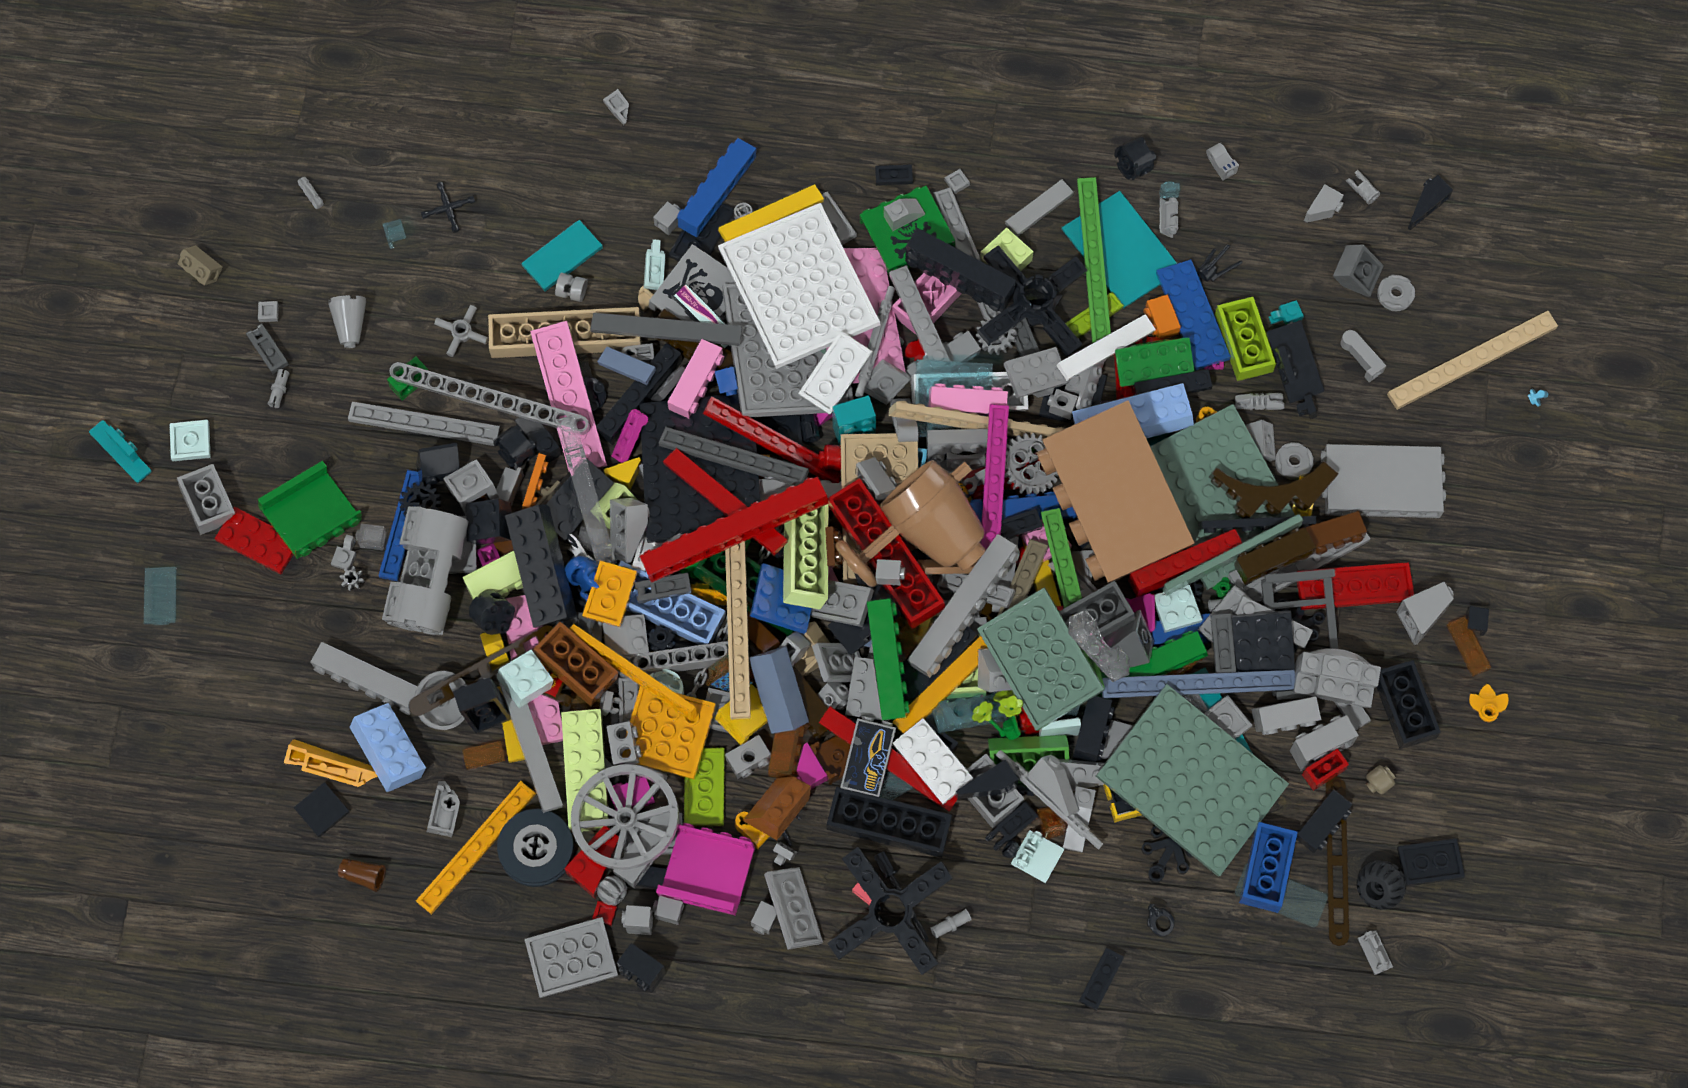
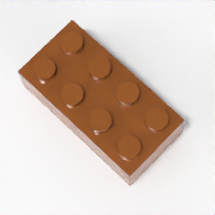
(575, 663)

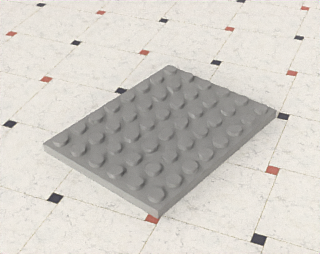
(760, 385)

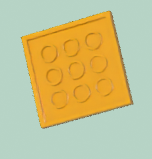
(668, 737)

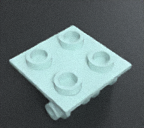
(1037, 856)

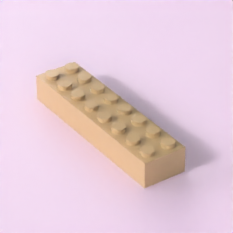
(512, 336)

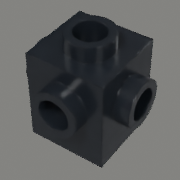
(659, 645)

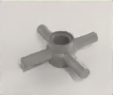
(461, 337)

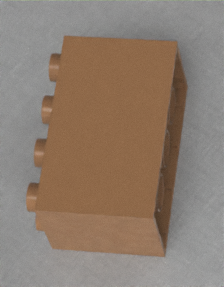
(1115, 493)

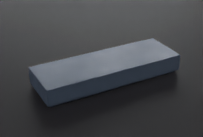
(626, 365)

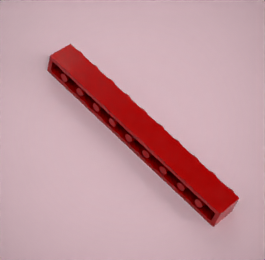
(734, 529)

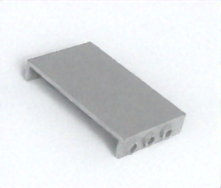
(1385, 481)

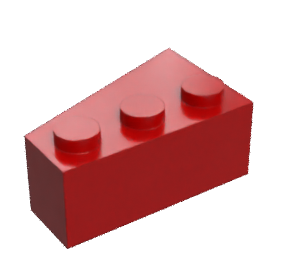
(586, 871)

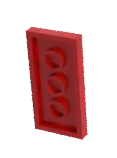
(255, 540)

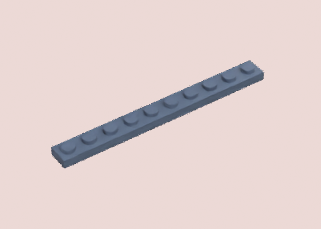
(1200, 683)

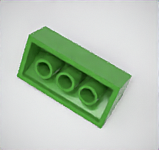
(1029, 750)

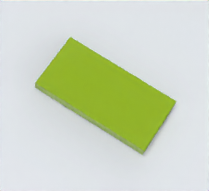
(706, 793)

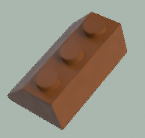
(779, 806)

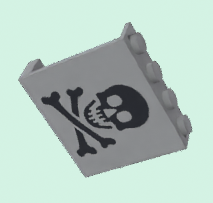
(702, 275)

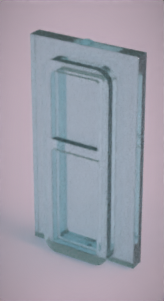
(160, 595)

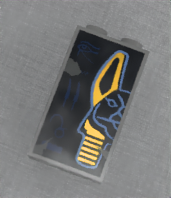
(868, 756)

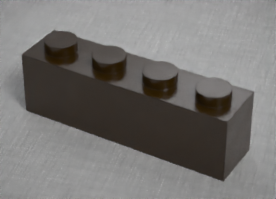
(1275, 555)

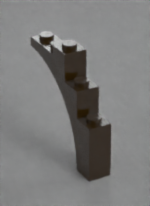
(1275, 498)

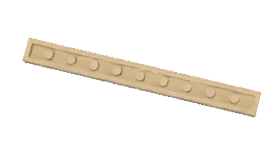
(1472, 360)
(965, 420)
(738, 632)

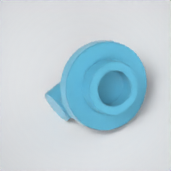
(1534, 397)

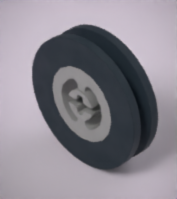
(512, 845)

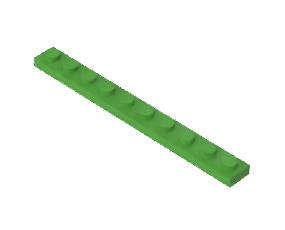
(1093, 258)
(1064, 565)

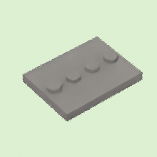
(571, 957)

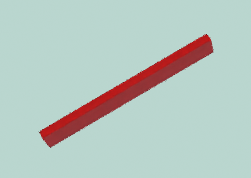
(769, 439)
(718, 495)
(897, 764)

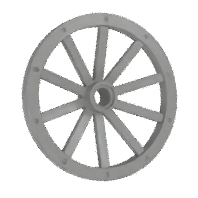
(627, 811)

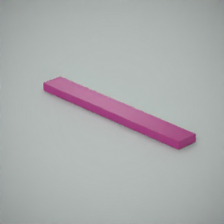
(994, 472)

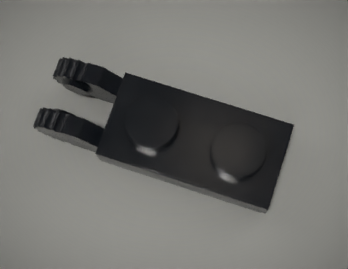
(1013, 825)

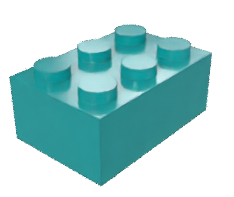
(854, 417)

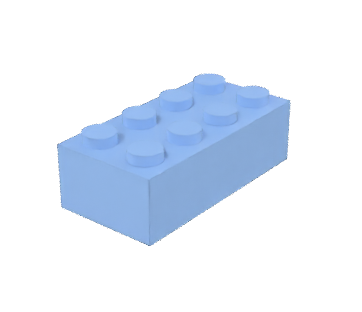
(387, 747)

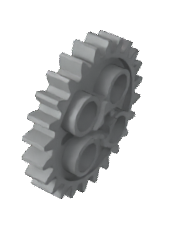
(1038, 478)

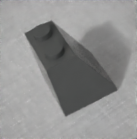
(1133, 640)

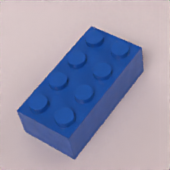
(1268, 867)

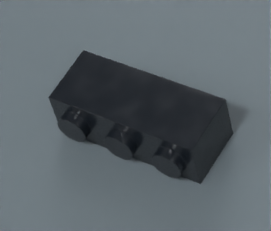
(1324, 822)

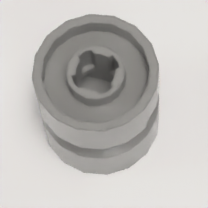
(577, 289)

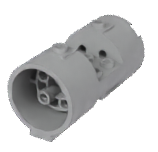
(419, 598)

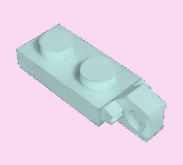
(654, 266)

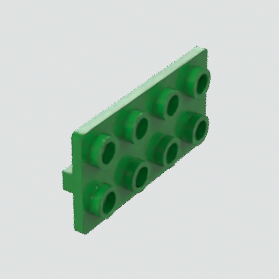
(1153, 360)

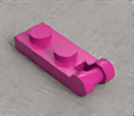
(629, 435)

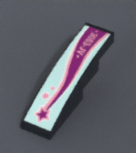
(696, 307)

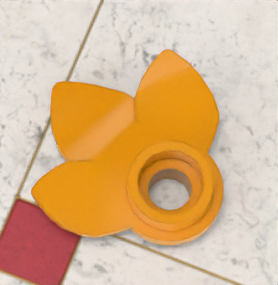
(1488, 701)

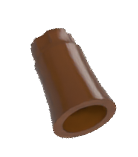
(362, 873)

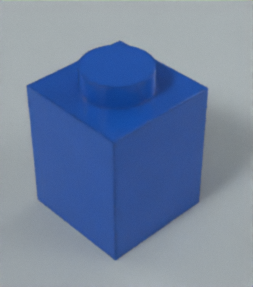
(727, 381)

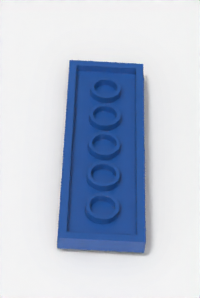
(1194, 314)

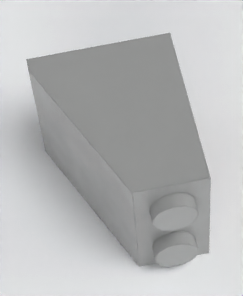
(1424, 609)

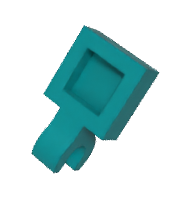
(1287, 312)

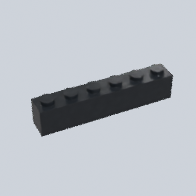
(612, 424)

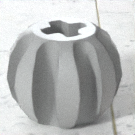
(612, 890)

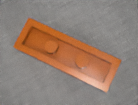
(535, 482)

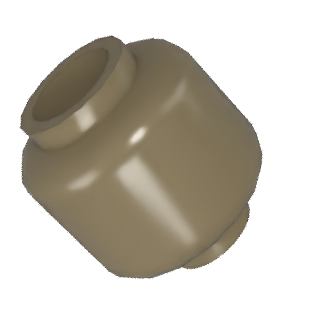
(1380, 779)

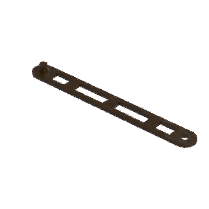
(420, 705)
(1340, 787)

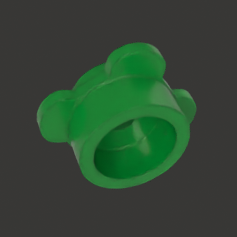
(1218, 587)

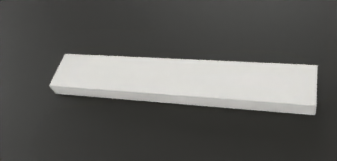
(1105, 347)

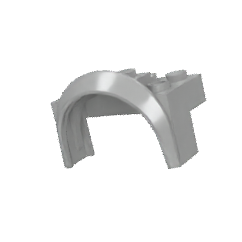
(955, 441)

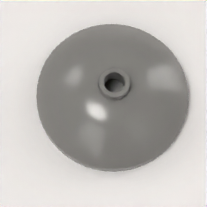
(446, 715)

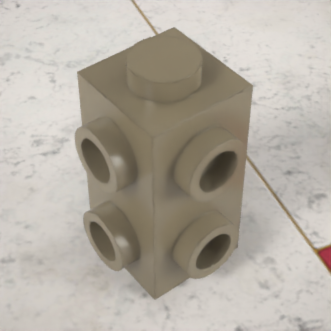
(199, 265)

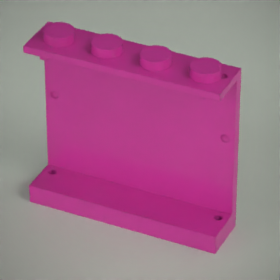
(707, 869)

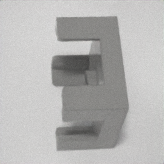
(470, 484)

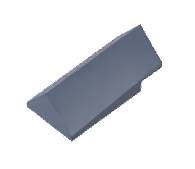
(778, 690)

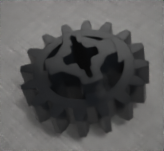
(429, 499)

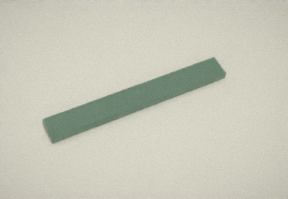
(1231, 555)

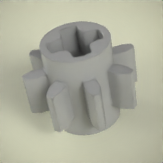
(348, 574)

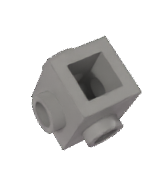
(834, 695)

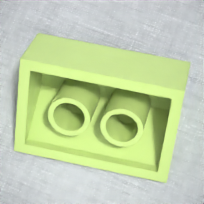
(498, 576)

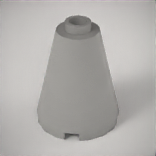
(348, 318)

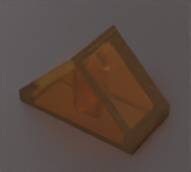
(1051, 823)

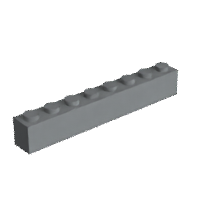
(964, 605)

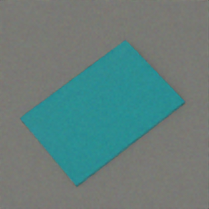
(1129, 249)

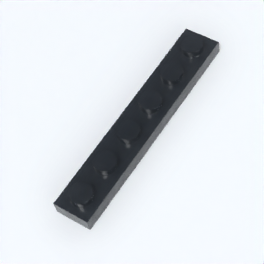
(1250, 524)

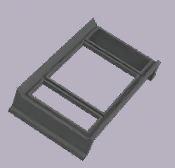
(1268, 601)

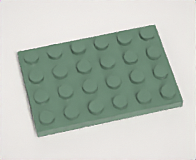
(1040, 659)

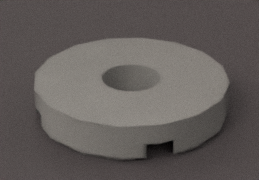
(1392, 302)
(1291, 471)

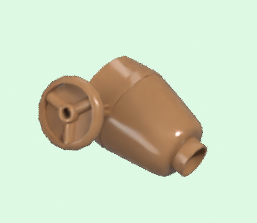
(929, 514)

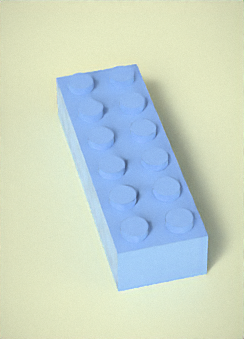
(1156, 411)
(682, 614)

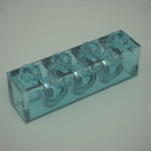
(948, 721)

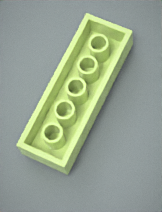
(806, 560)
(583, 759)

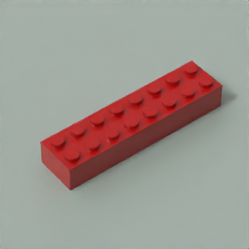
(865, 523)

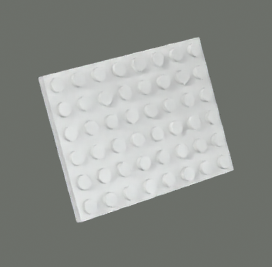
(798, 285)

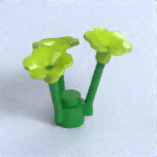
(1009, 706)

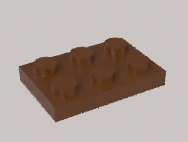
(834, 559)

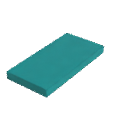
(562, 255)

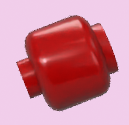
(831, 457)

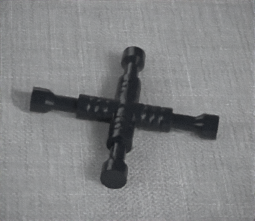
(448, 207)

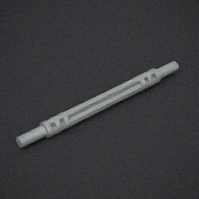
(875, 340)
(1073, 821)

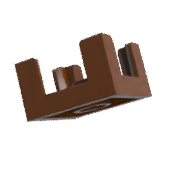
(832, 757)

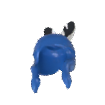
(580, 568)

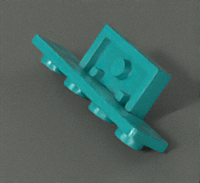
(120, 450)

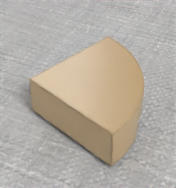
(643, 298)

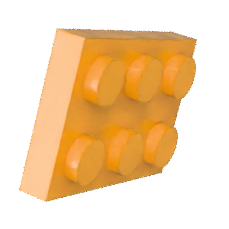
(611, 599)

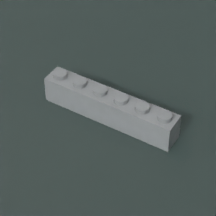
(363, 676)

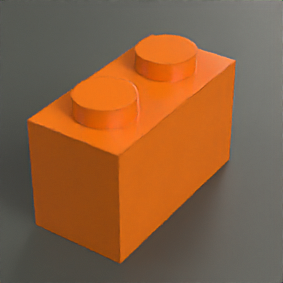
(1163, 317)

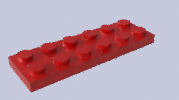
(1361, 586)

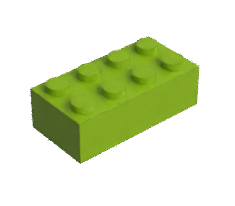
(1245, 338)

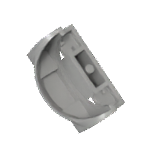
(1337, 677)

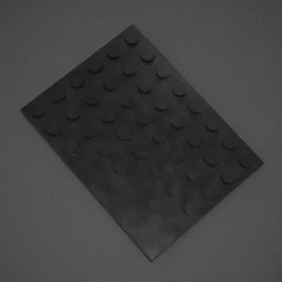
(673, 502)

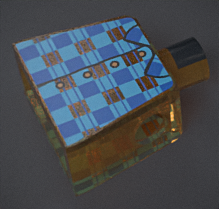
(720, 674)

